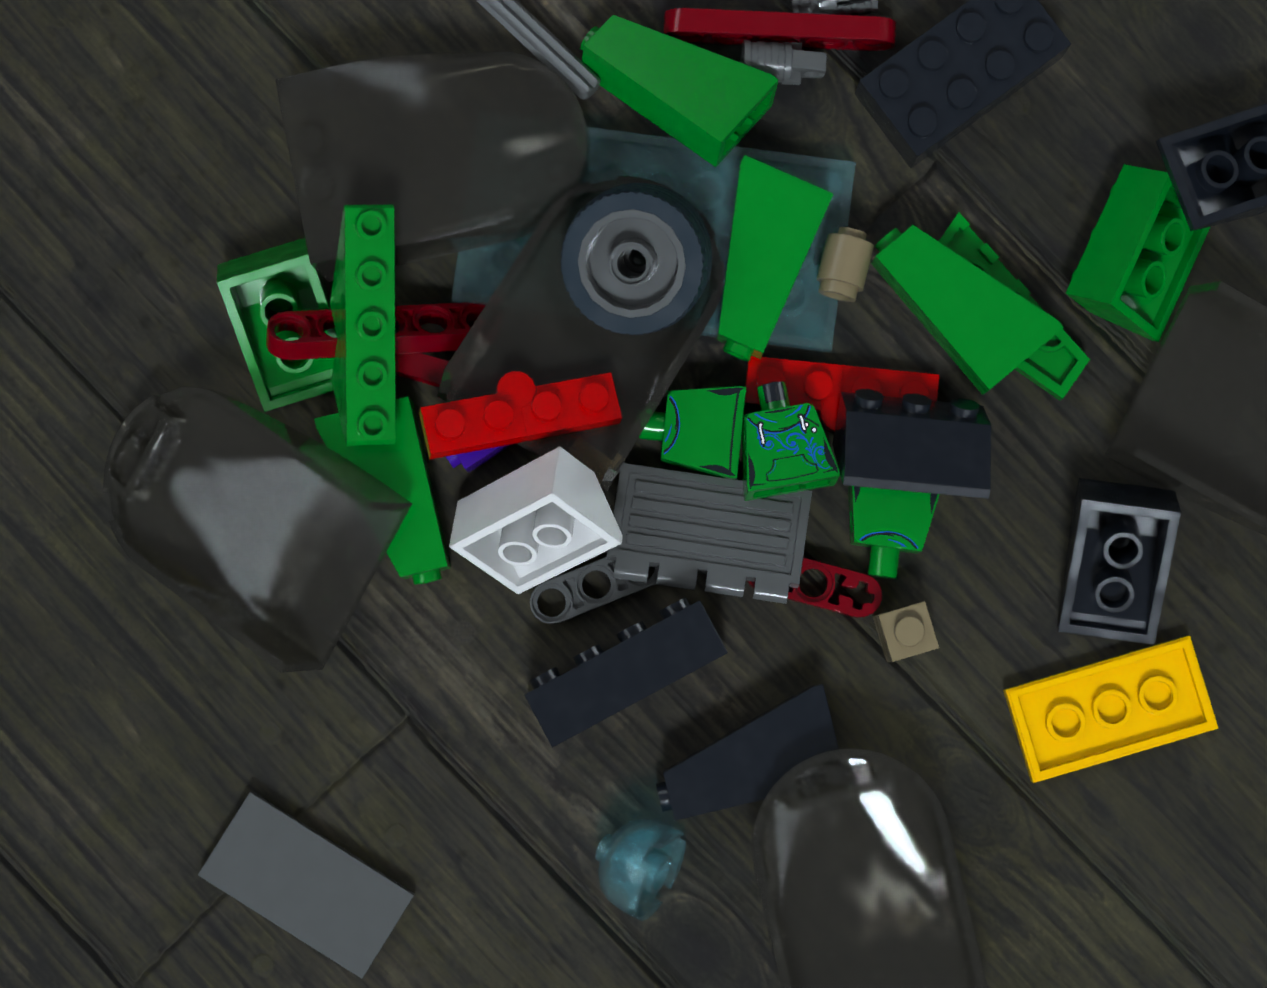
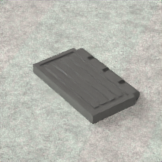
(707, 528)

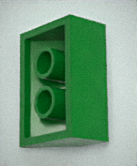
(1137, 254)

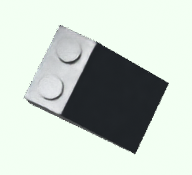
(1219, 168)
(1118, 560)

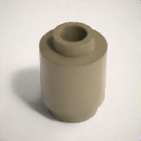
(844, 264)

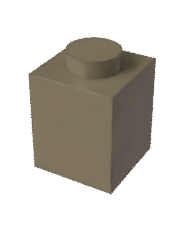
(905, 632)

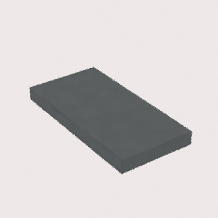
(306, 884)

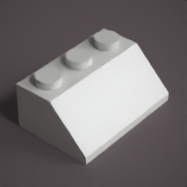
(535, 522)

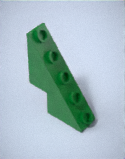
(365, 325)

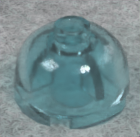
(637, 865)

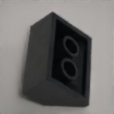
(913, 444)

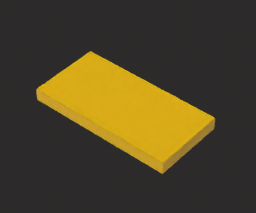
(1110, 709)

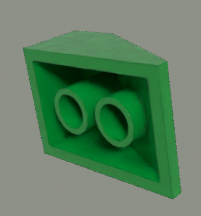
(255, 291)

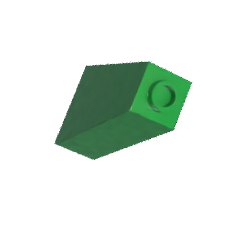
(679, 86)
(767, 247)
(964, 309)
(419, 543)

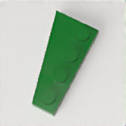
(1060, 359)

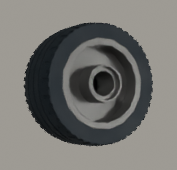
(615, 288)

